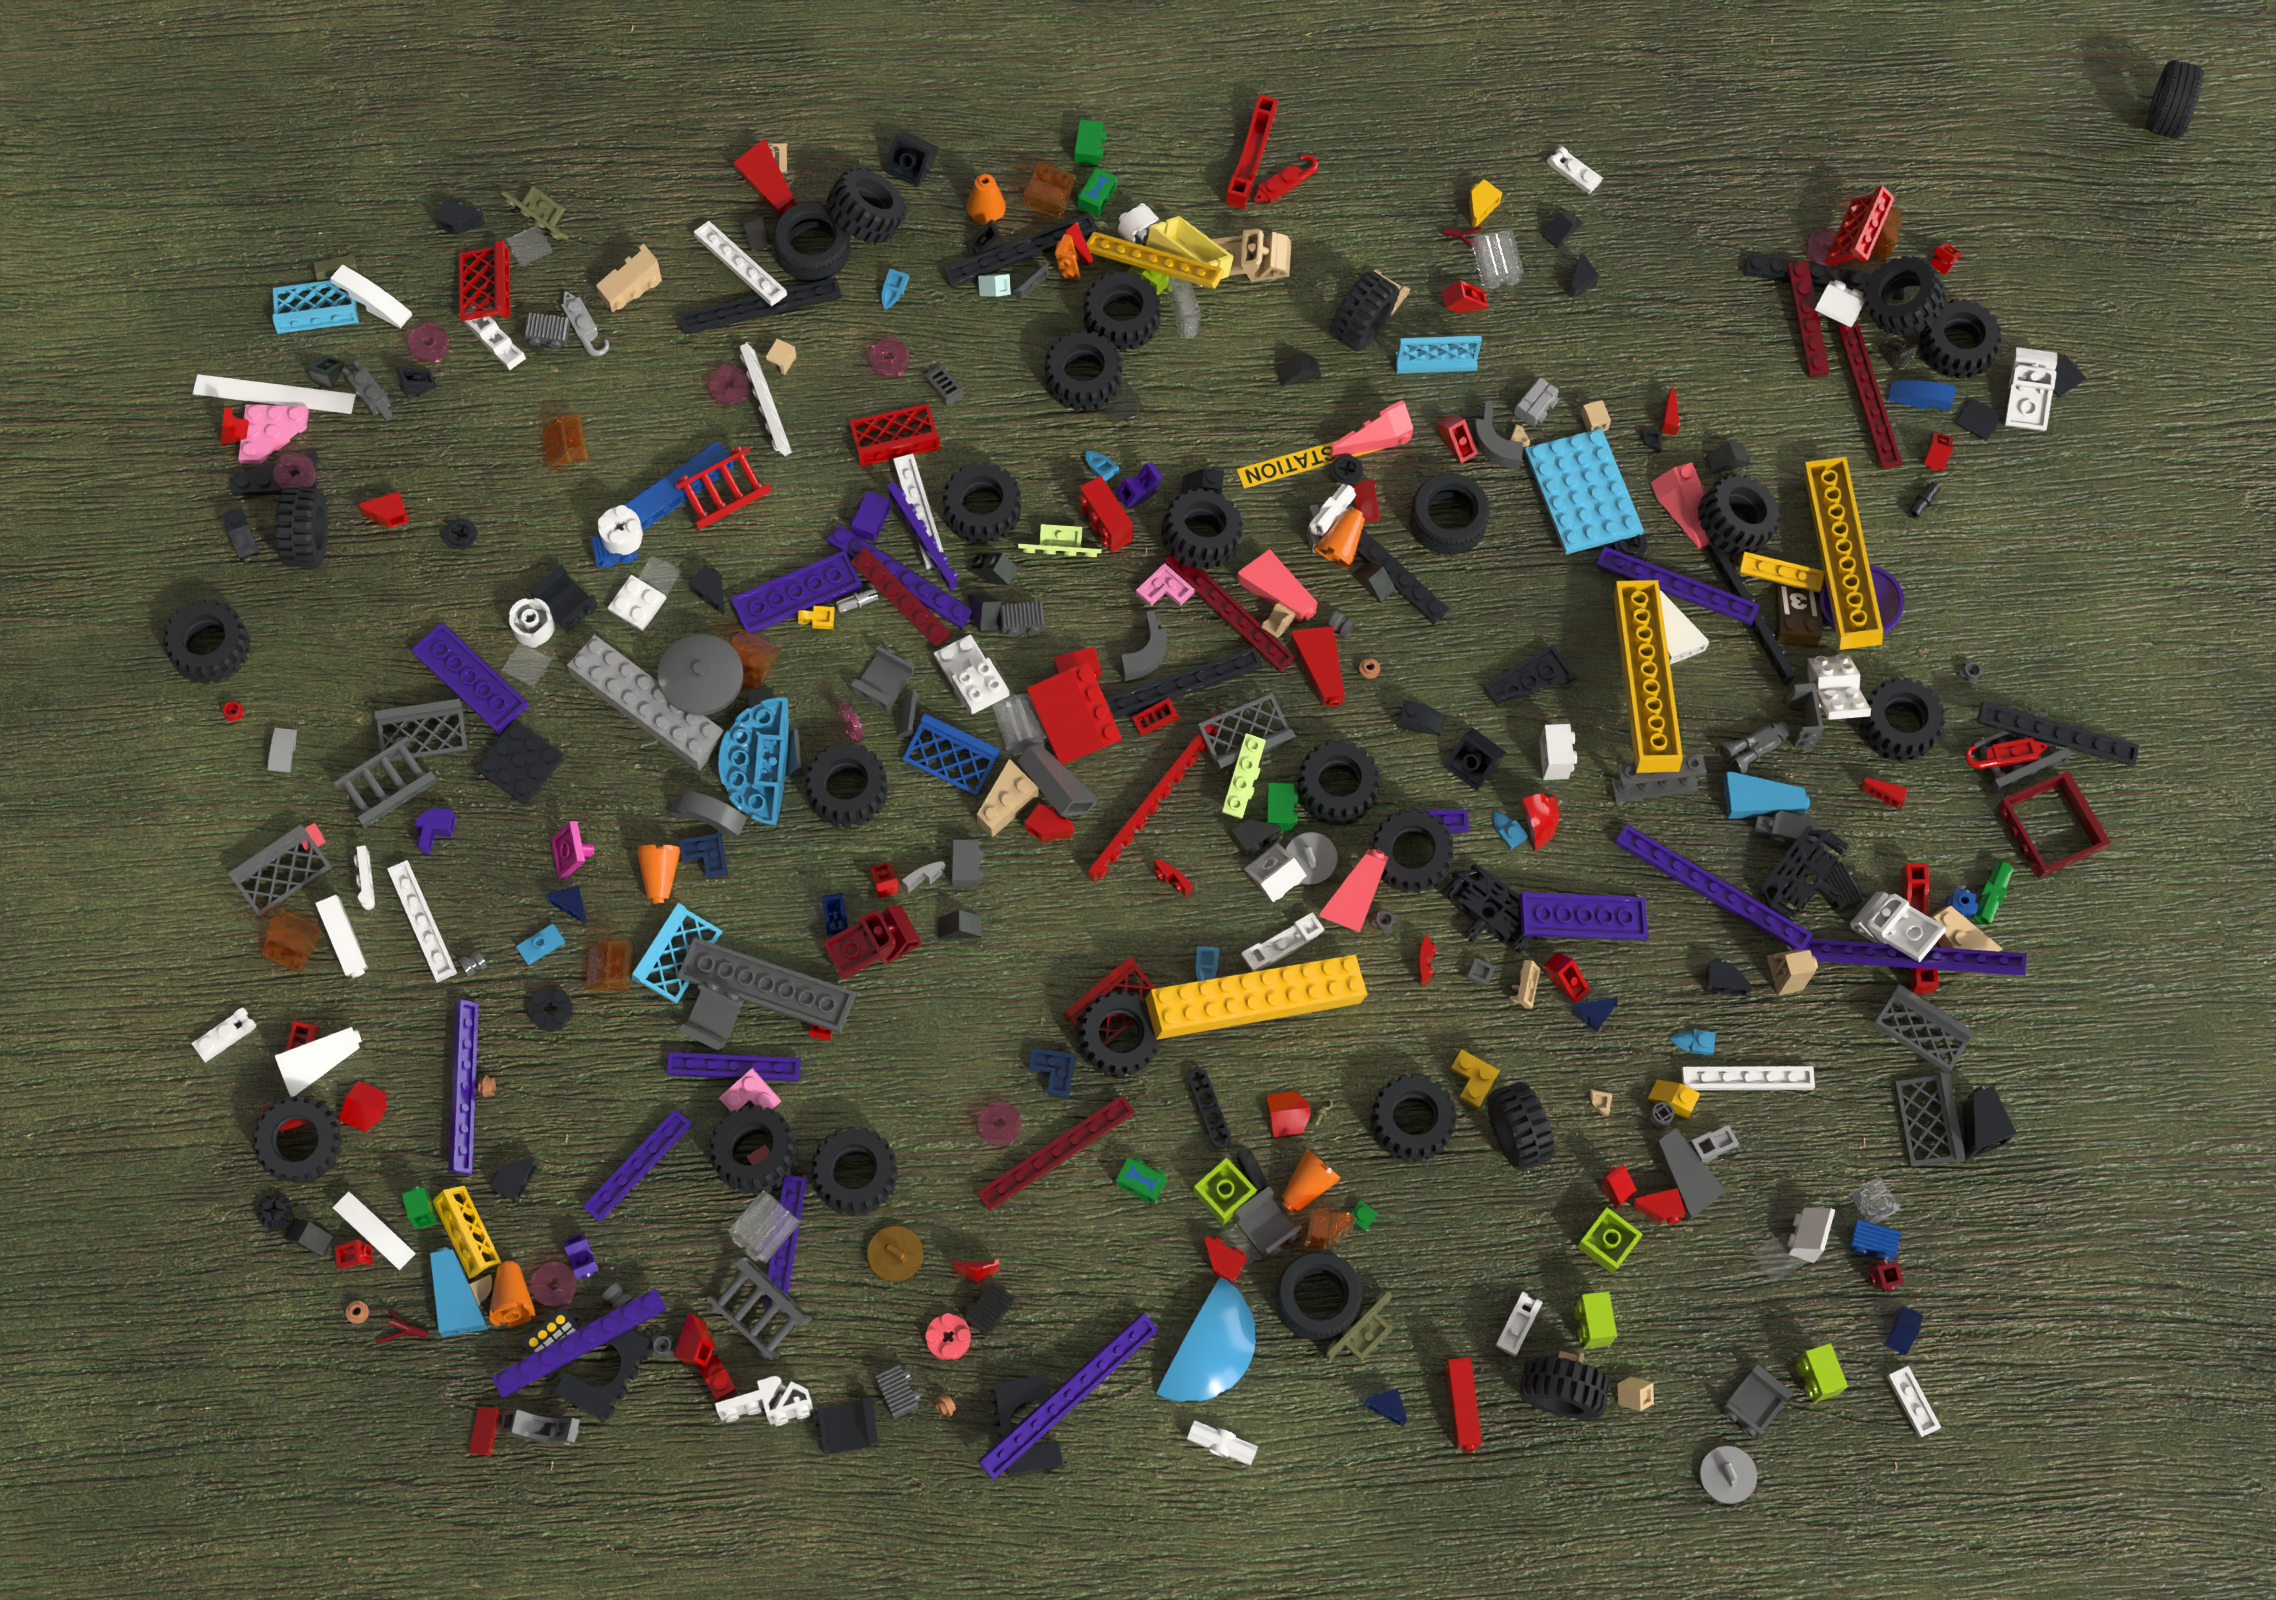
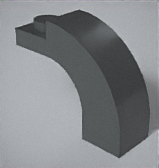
(1491, 445)
(1145, 661)
(708, 810)
(539, 1429)

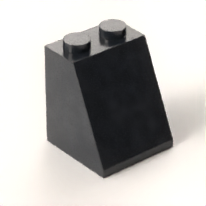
(1985, 1122)

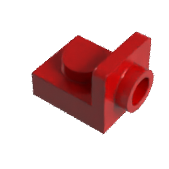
(353, 1254)

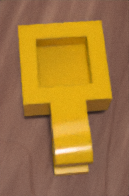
(821, 617)

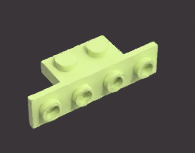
(1060, 538)
(1244, 775)

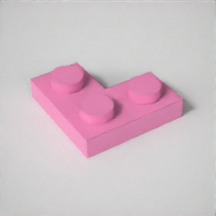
(1165, 582)
(751, 1088)

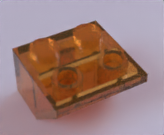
(1049, 190)
(1888, 235)
(565, 441)
(756, 657)
(290, 941)
(610, 966)
(1327, 1227)

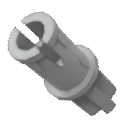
(856, 600)

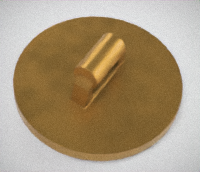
(895, 1253)

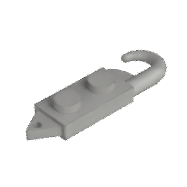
(582, 323)

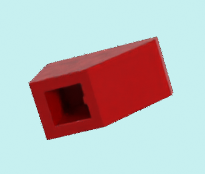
(385, 510)
(1047, 825)
(1618, 1186)
(1225, 1261)
(694, 1343)

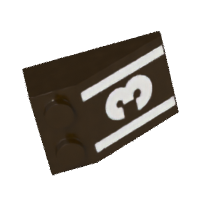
(1797, 616)

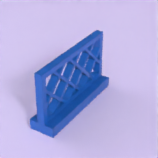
(958, 738)

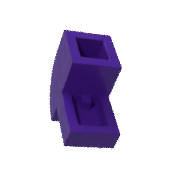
(1139, 488)
(432, 823)
(580, 1256)

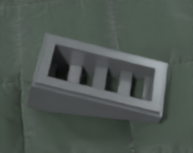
(951, 397)

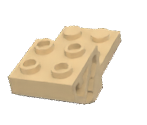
(1257, 257)

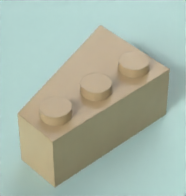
(631, 280)
(1006, 799)
(1961, 932)
(1792, 970)

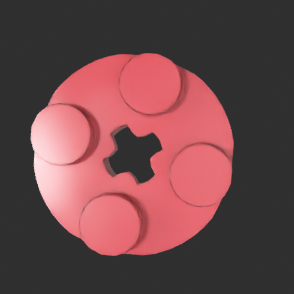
(961, 1336)

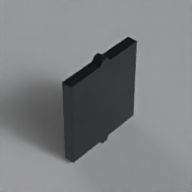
(2067, 376)
(1978, 419)

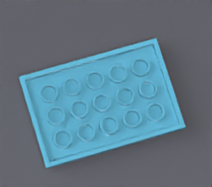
(1583, 491)

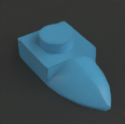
(893, 287)
(1101, 465)
(1508, 830)
(1206, 962)
(1695, 1041)

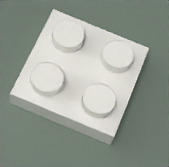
(637, 603)

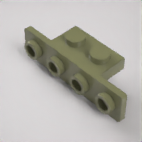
(540, 207)
(1365, 1334)

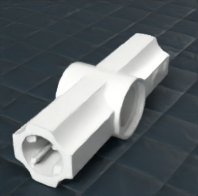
(1332, 510)
(1222, 1443)

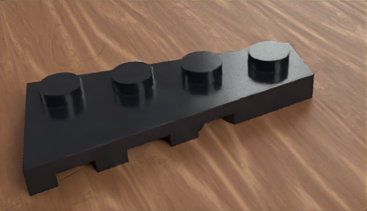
(261, 479)
(1532, 675)

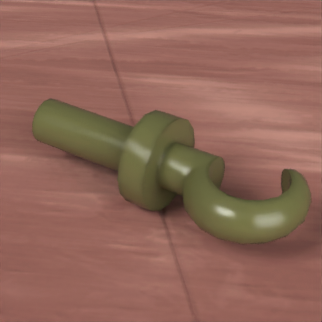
(1321, 1113)

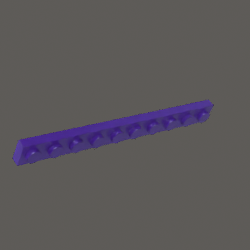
(1713, 888)
(1937, 958)
(1067, 1396)

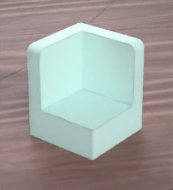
(994, 285)

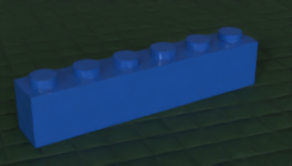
(662, 497)

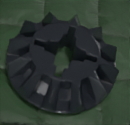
(1341, 463)
(456, 527)
(1640, 544)
(281, 1218)

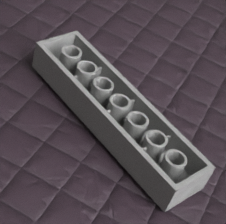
(641, 700)

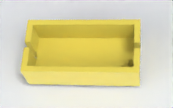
(1186, 241)

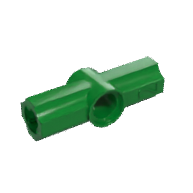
(1993, 893)

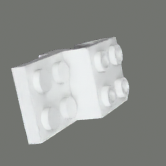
(2031, 389)
(971, 675)
(1838, 686)
(1896, 923)
(778, 1407)

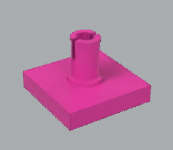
(569, 850)

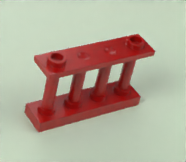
(722, 509)

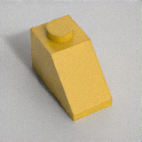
(1483, 201)
(1676, 1094)

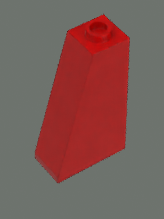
(764, 176)
(1320, 660)
(1463, 1403)

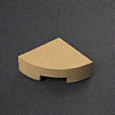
(1520, 436)
(1601, 1101)
(482, 1289)

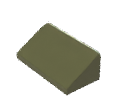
(326, 269)

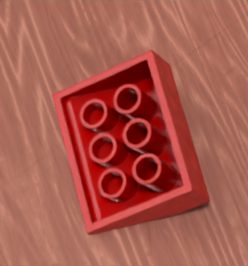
(1074, 714)

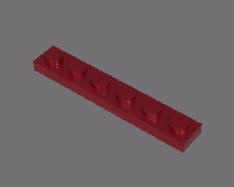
(1808, 319)
(901, 597)

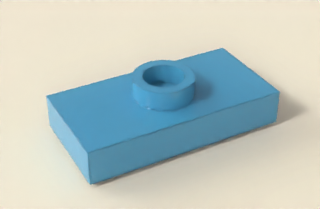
(540, 944)

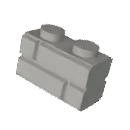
(1536, 402)

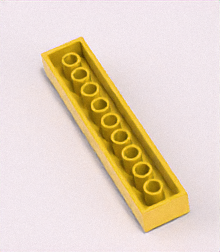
(1843, 553)
(1647, 677)
(1255, 996)

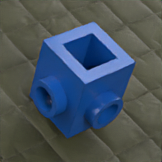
(1963, 902)

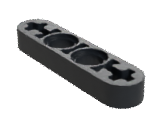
(1211, 1108)

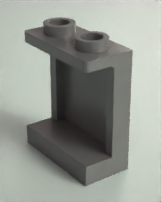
(1756, 1401)

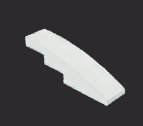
(373, 297)
(495, 340)
(373, 1230)

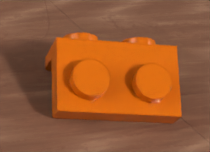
(1067, 258)

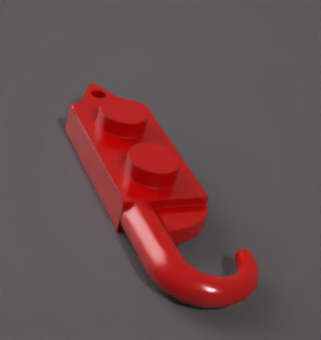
(1285, 181)
(2007, 753)

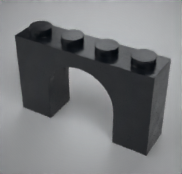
(1011, 1397)
(600, 1400)

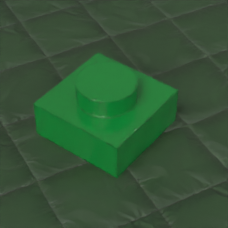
(1364, 1215)

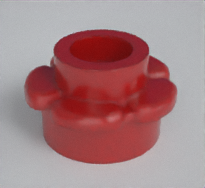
(229, 707)

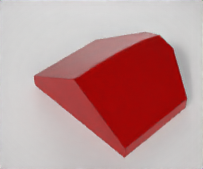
(363, 1107)
(1287, 1113)
(976, 1271)

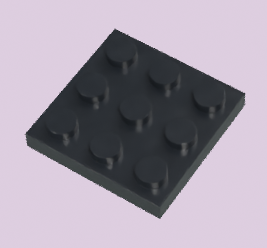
(519, 762)

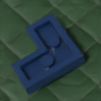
(707, 848)
(1058, 1065)

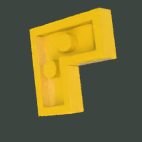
(1480, 1077)

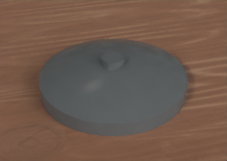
(700, 674)

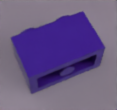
(870, 516)

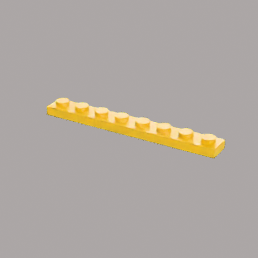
(1155, 260)

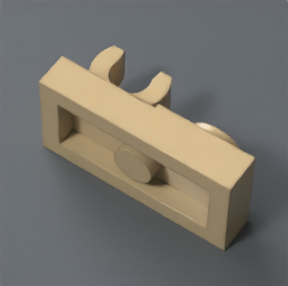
(1529, 979)

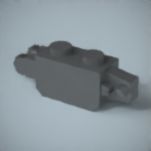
(368, 391)
(1785, 827)

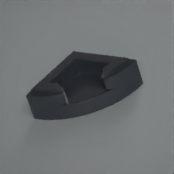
(1652, 439)

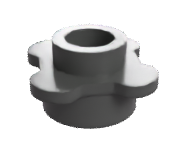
(1977, 671)
(1384, 915)
(662, 1340)

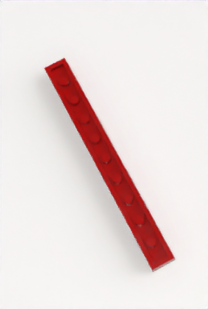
(1150, 805)

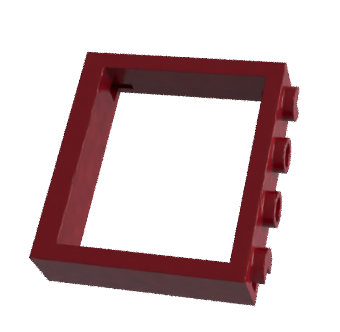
(2078, 805)

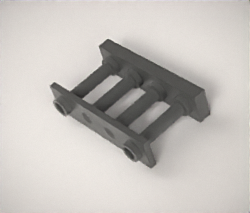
(2020, 773)
(1657, 784)
(386, 803)
(780, 1301)

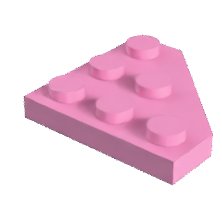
(270, 430)

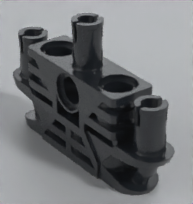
(1792, 866)
(1489, 896)

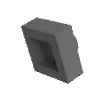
(1481, 972)

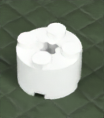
(1136, 224)
(620, 530)
(531, 622)

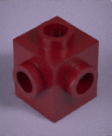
(1885, 1275)

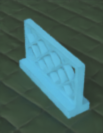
(315, 316)
(1434, 360)
(658, 948)

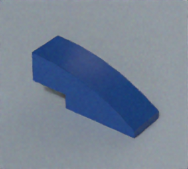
(1922, 394)

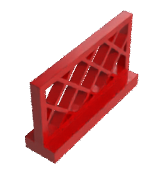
(1868, 230)
(501, 283)
(898, 446)
(1103, 987)

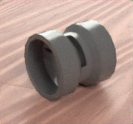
(1341, 624)
(472, 963)
(1660, 1120)
(615, 1296)

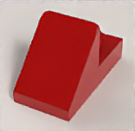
(1945, 258)
(233, 428)
(884, 880)

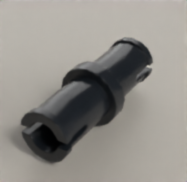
(1923, 500)

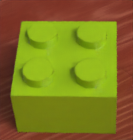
(1224, 1191)
(1610, 1240)
(1595, 1320)
(1821, 1373)

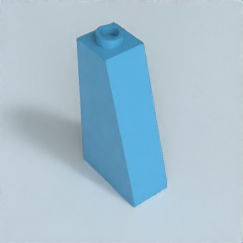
(1757, 797)
(454, 1298)

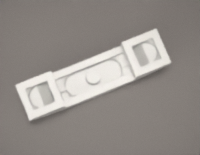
(1283, 944)

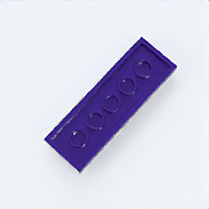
(795, 592)
(470, 678)
(1583, 916)

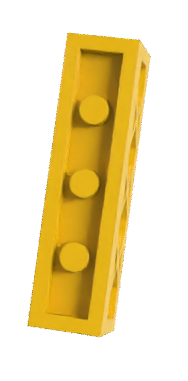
(1781, 572)
(461, 1231)

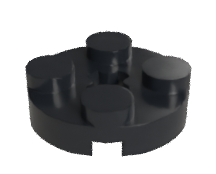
(558, 1018)

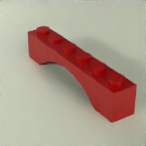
(1252, 153)
(1916, 891)

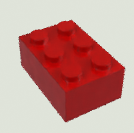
(1105, 514)

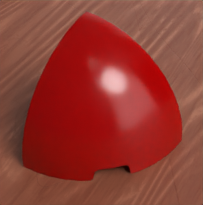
(1542, 817)

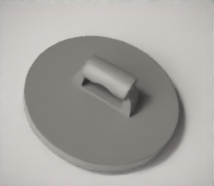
(1315, 856)
(1728, 1474)

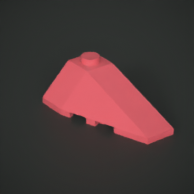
(1387, 431)
(1680, 495)

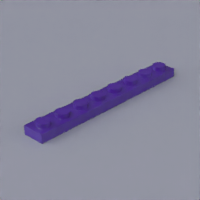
(1679, 586)
(928, 594)
(463, 1087)
(578, 1343)

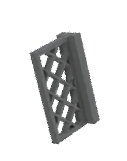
(423, 712)
(1273, 741)
(267, 857)
(1930, 1018)
(1949, 1122)

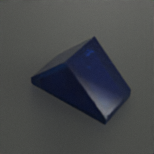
(570, 902)
(834, 913)
(1594, 1012)
(1904, 1330)
(1388, 1405)

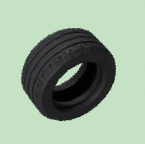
(2175, 99)
(803, 266)
(1449, 487)
(1322, 1264)

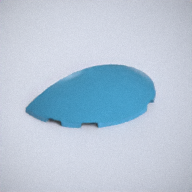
(756, 759)
(1214, 1349)

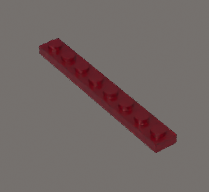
(1869, 396)
(1233, 614)
(1055, 1153)

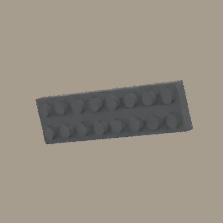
(768, 985)

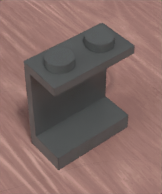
(884, 679)
(1806, 696)
(713, 1015)
(1266, 1224)

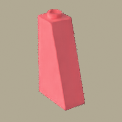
(1276, 584)
(1355, 894)

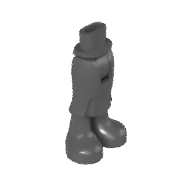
(1755, 745)

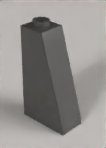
(1056, 782)
(1688, 1173)

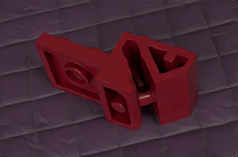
(873, 938)

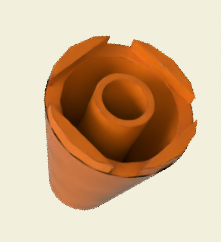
(985, 200)
(1342, 538)
(658, 870)
(1308, 1182)
(510, 1297)

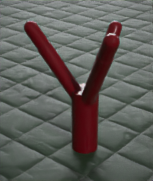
(1460, 233)
(408, 1329)

